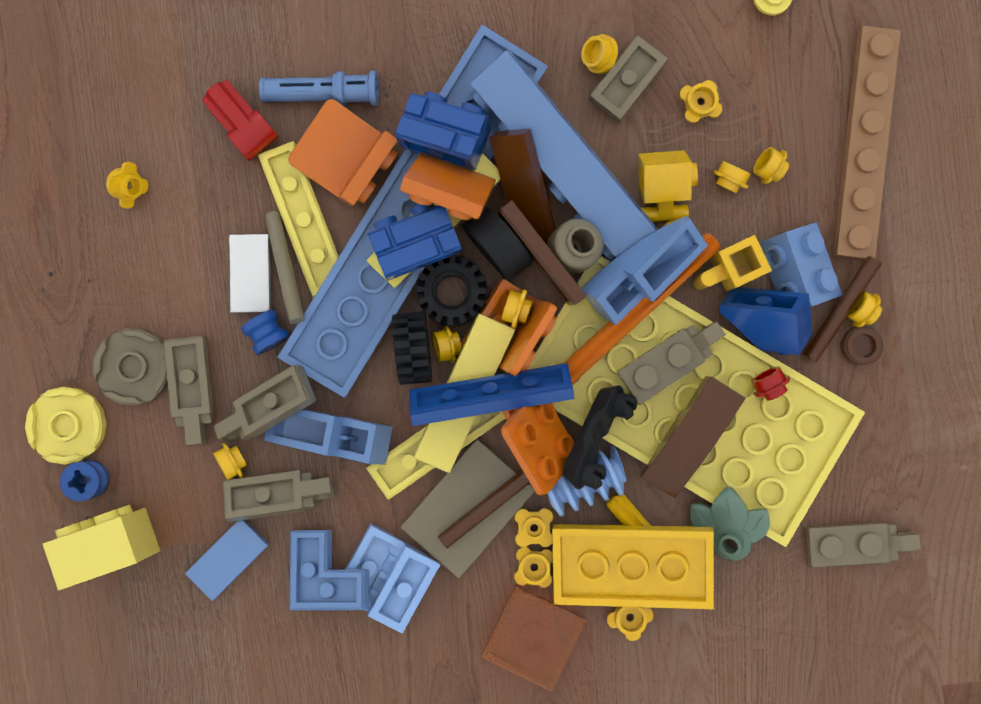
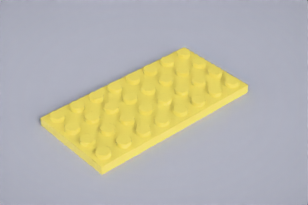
(770, 451)

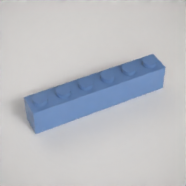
(562, 154)

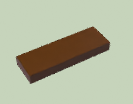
(523, 178)
(542, 254)

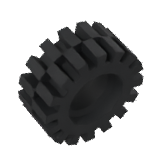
(458, 314)
(411, 348)

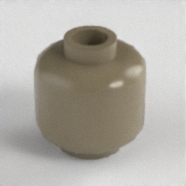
(576, 245)

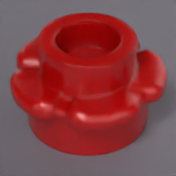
(770, 383)

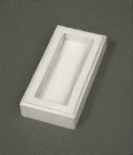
(250, 273)

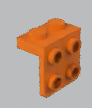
(343, 153)
(539, 323)
(538, 444)

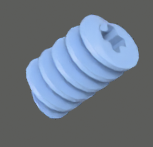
(565, 492)

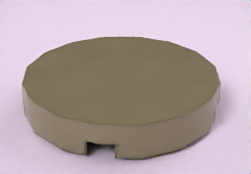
(131, 367)

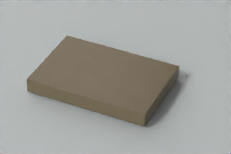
(469, 483)

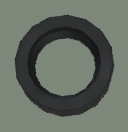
(498, 244)

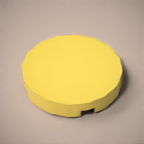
(65, 425)

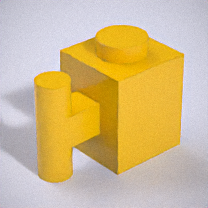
(666, 179)
(735, 266)

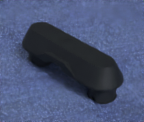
(580, 465)

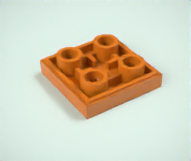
(447, 185)

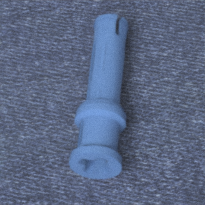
(340, 88)

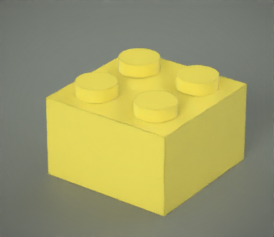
(100, 546)

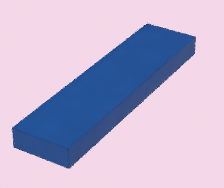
(490, 394)

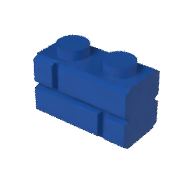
(443, 129)
(414, 240)

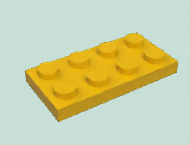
(633, 566)

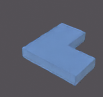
(314, 581)

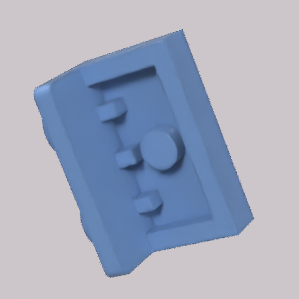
(802, 264)

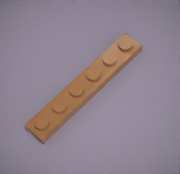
(866, 143)

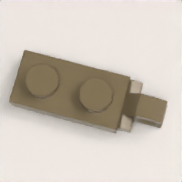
(669, 361)
(189, 386)
(267, 405)
(274, 495)
(857, 543)

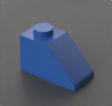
(770, 318)

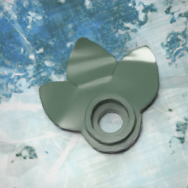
(731, 521)

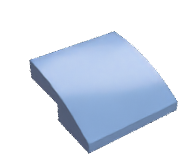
(396, 576)

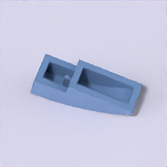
(644, 269)
(333, 436)

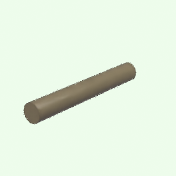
(284, 267)

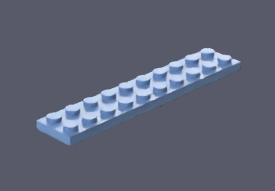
(355, 300)

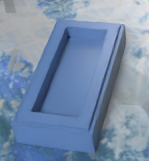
(227, 559)

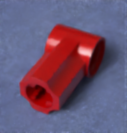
(244, 126)

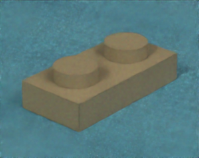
(628, 78)

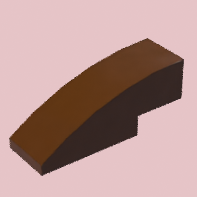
(692, 435)

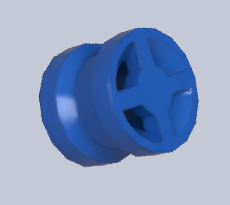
(265, 332)
(94, 478)

